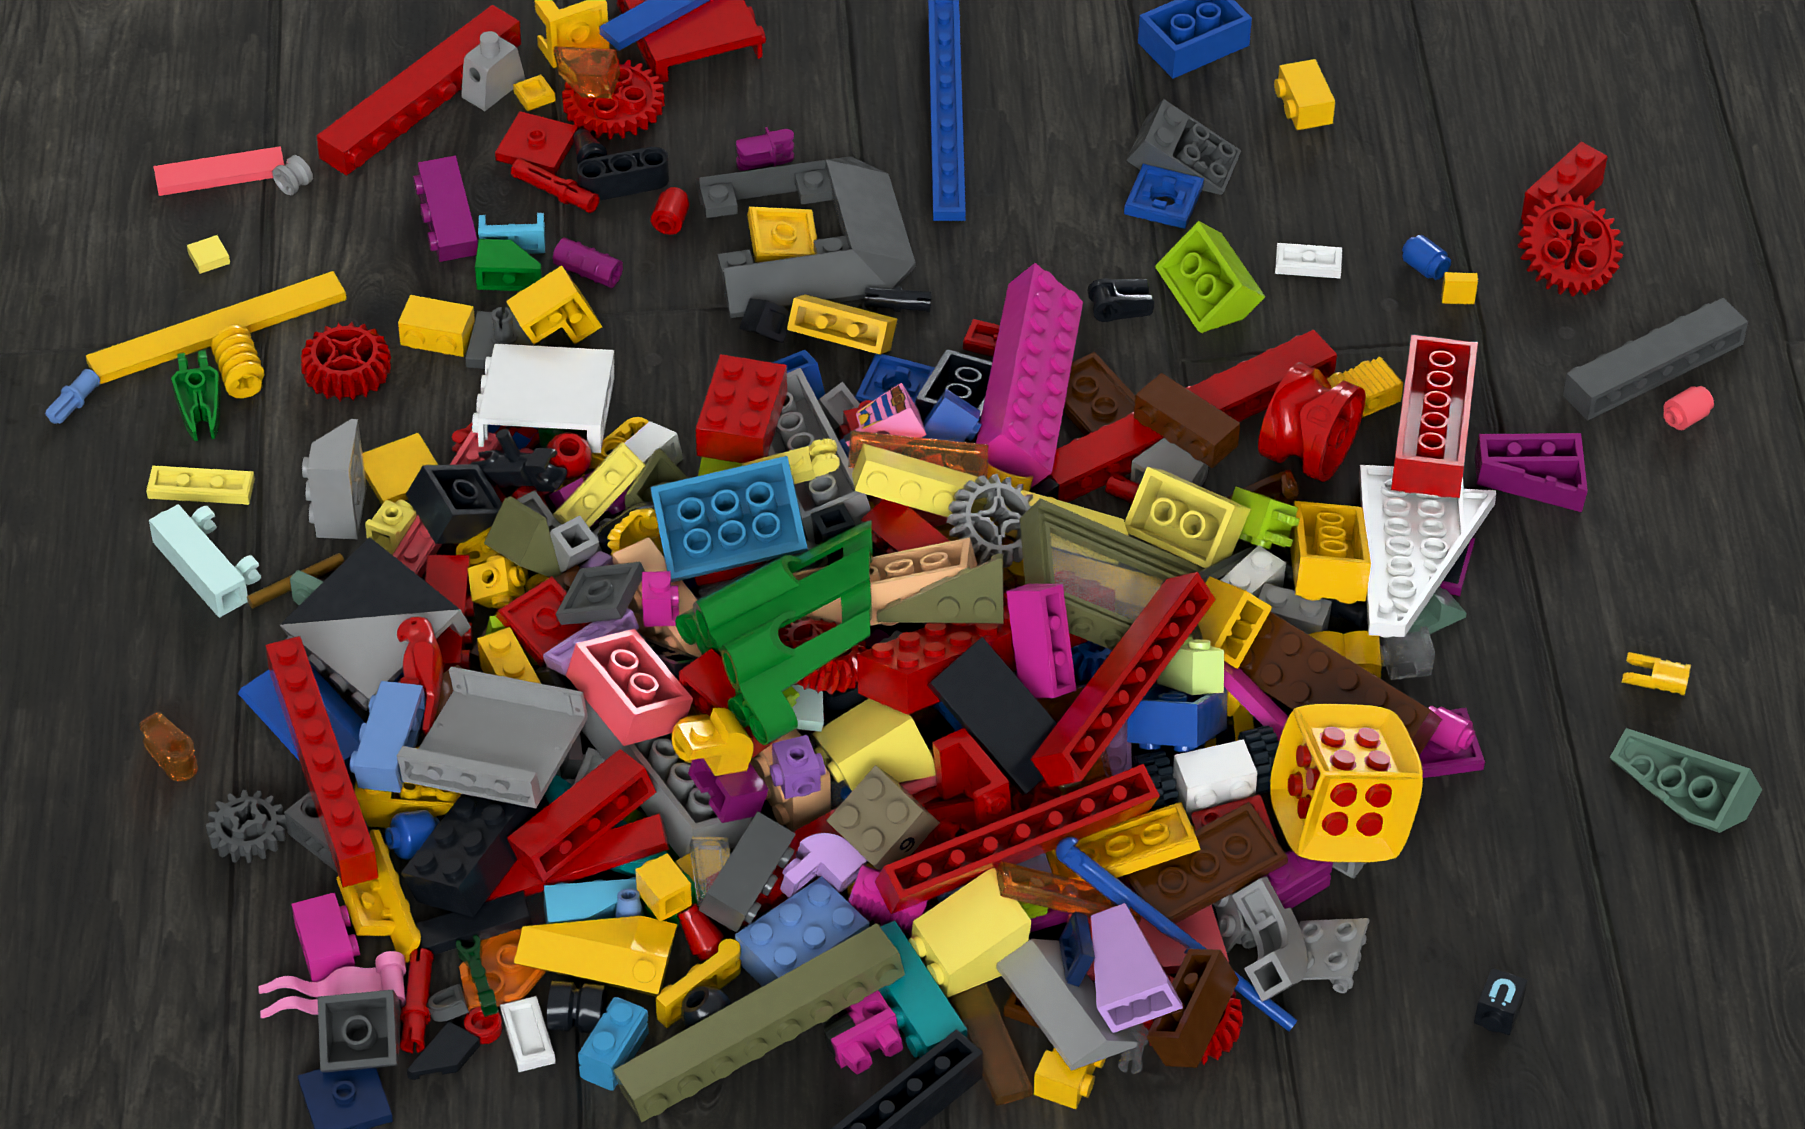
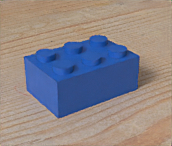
(1193, 33)
(1177, 719)

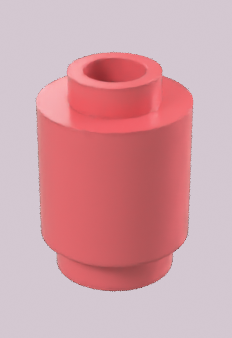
(1688, 407)

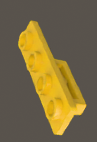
(380, 905)

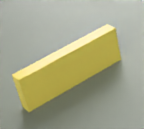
(200, 485)
(601, 487)

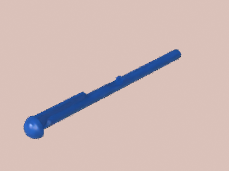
(1119, 894)

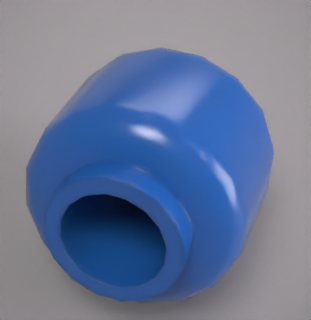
(409, 832)

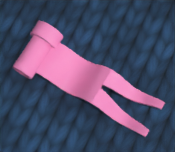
(345, 980)

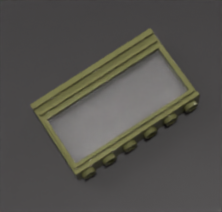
(1102, 571)

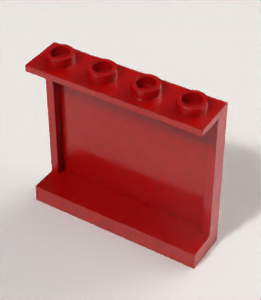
(700, 33)

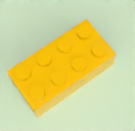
(1330, 552)

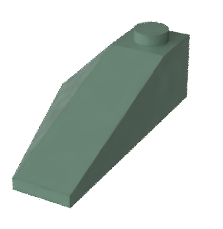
(1689, 782)

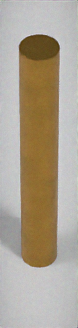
(284, 586)

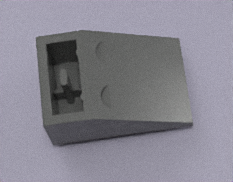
(1184, 145)

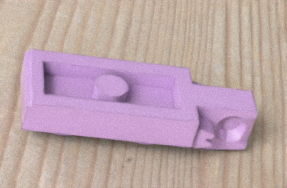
(560, 656)

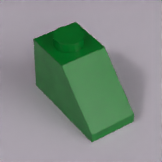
(504, 266)

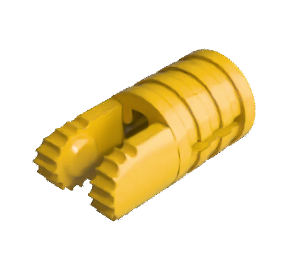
(1665, 674)

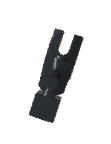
(519, 468)

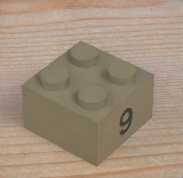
(882, 819)

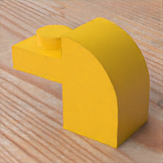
(717, 740)

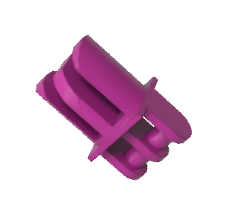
(765, 149)

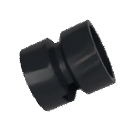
(575, 1006)

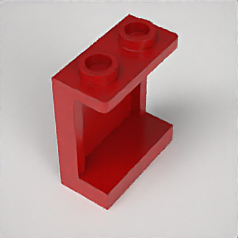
(967, 769)

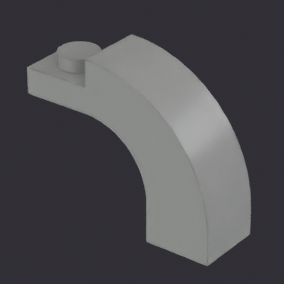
(571, 540)
(1278, 940)

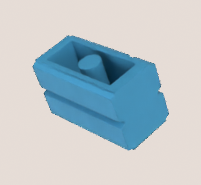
(613, 1042)

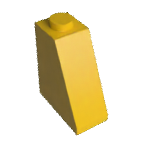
(1232, 620)

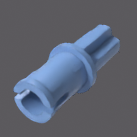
(72, 396)

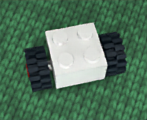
(1213, 773)

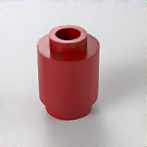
(670, 211)

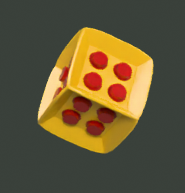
(1345, 783)

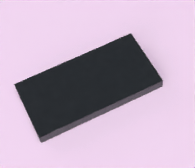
(996, 712)

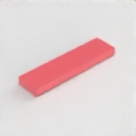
(217, 171)

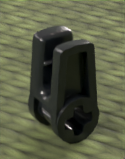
(1122, 299)

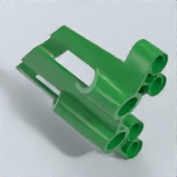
(745, 621)

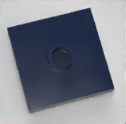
(345, 1099)

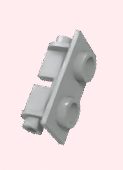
(1232, 924)

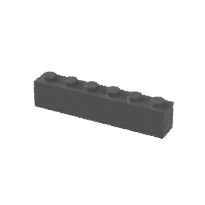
(1654, 358)

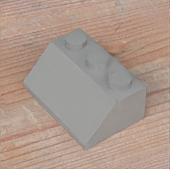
(336, 482)

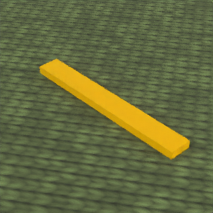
(198, 332)

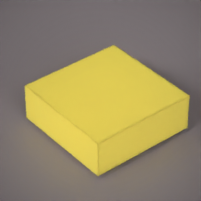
(208, 254)

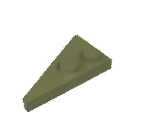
(968, 597)

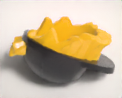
(630, 527)

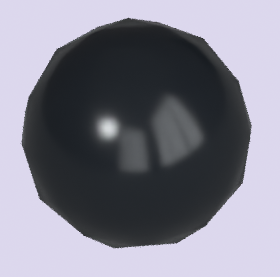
(702, 1003)

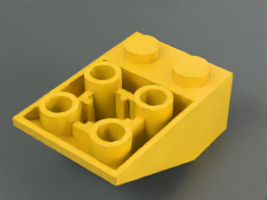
(381, 806)

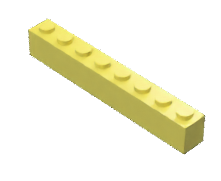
(934, 486)

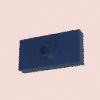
(1076, 948)

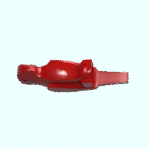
(422, 663)

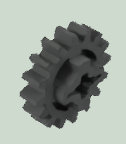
(246, 826)

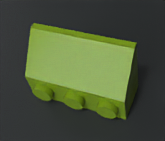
(1209, 279)

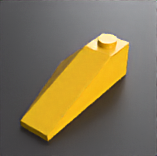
(610, 951)

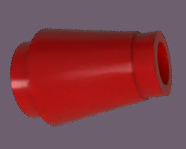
(700, 932)

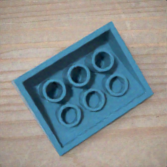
(729, 519)

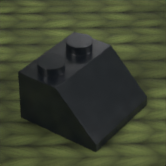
(454, 501)

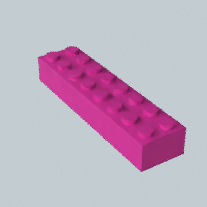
(1030, 374)

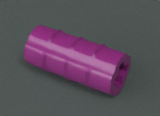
(587, 262)

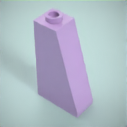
(1127, 972)

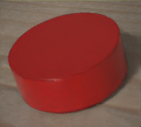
(485, 1028)

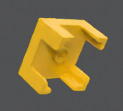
(571, 26)

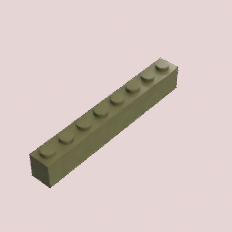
(759, 1022)

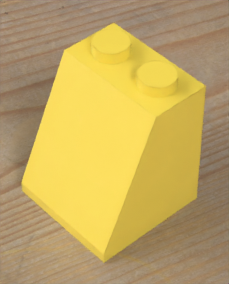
(871, 737)
(969, 934)

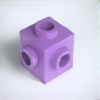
(796, 767)

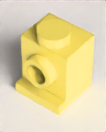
(392, 521)

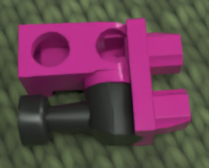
(862, 1031)

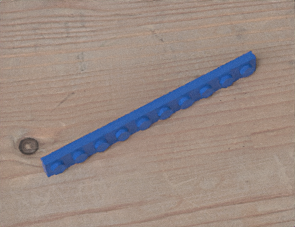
(946, 111)

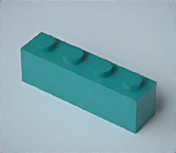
(917, 1000)

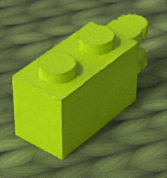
(1268, 519)

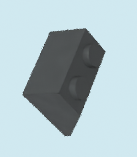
(359, 1030)

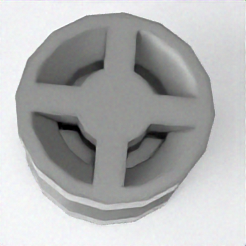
(292, 175)

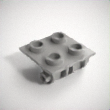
(1334, 949)

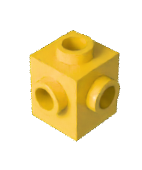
(496, 582)

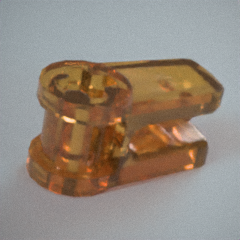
(169, 747)

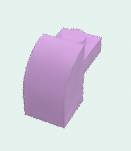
(826, 857)

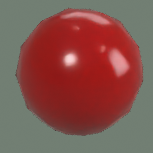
(571, 455)

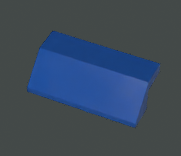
(263, 700)

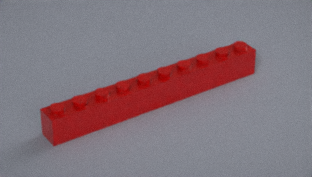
(1237, 392)

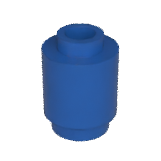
(1426, 257)

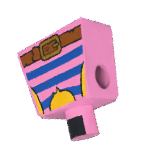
(890, 414)

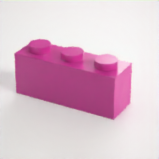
(1041, 639)

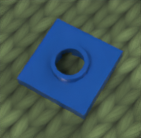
(1160, 182)
(889, 372)

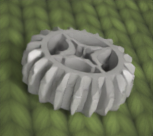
(997, 496)

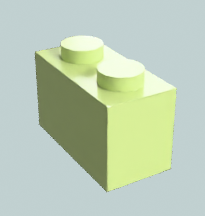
(1195, 669)

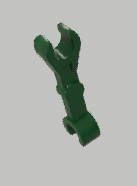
(472, 959)

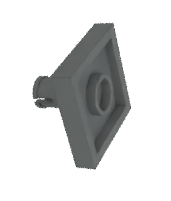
(493, 329)
(600, 593)

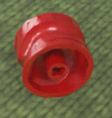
(1311, 421)

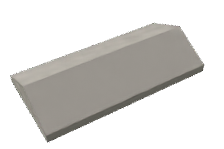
(1062, 1010)

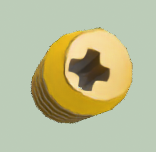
(238, 361)

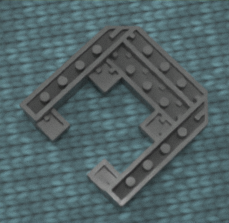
(868, 254)

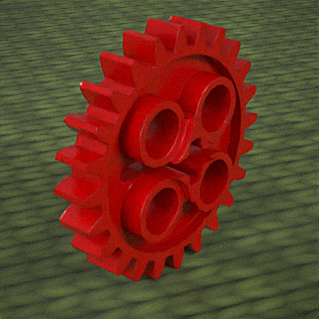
(634, 103)
(1543, 236)

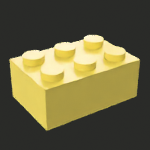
(1185, 518)

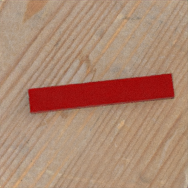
(611, 850)

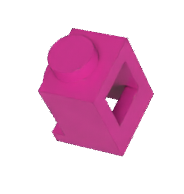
(659, 599)

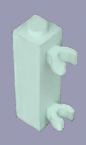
(199, 561)

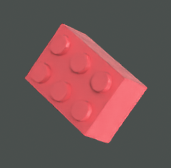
(628, 686)

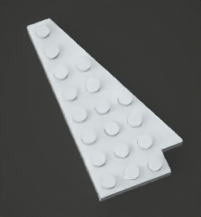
(1412, 545)

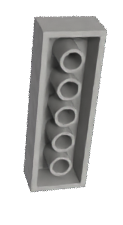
(798, 427)
(677, 797)

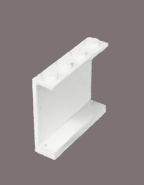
(546, 390)

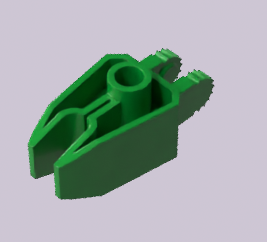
(197, 390)

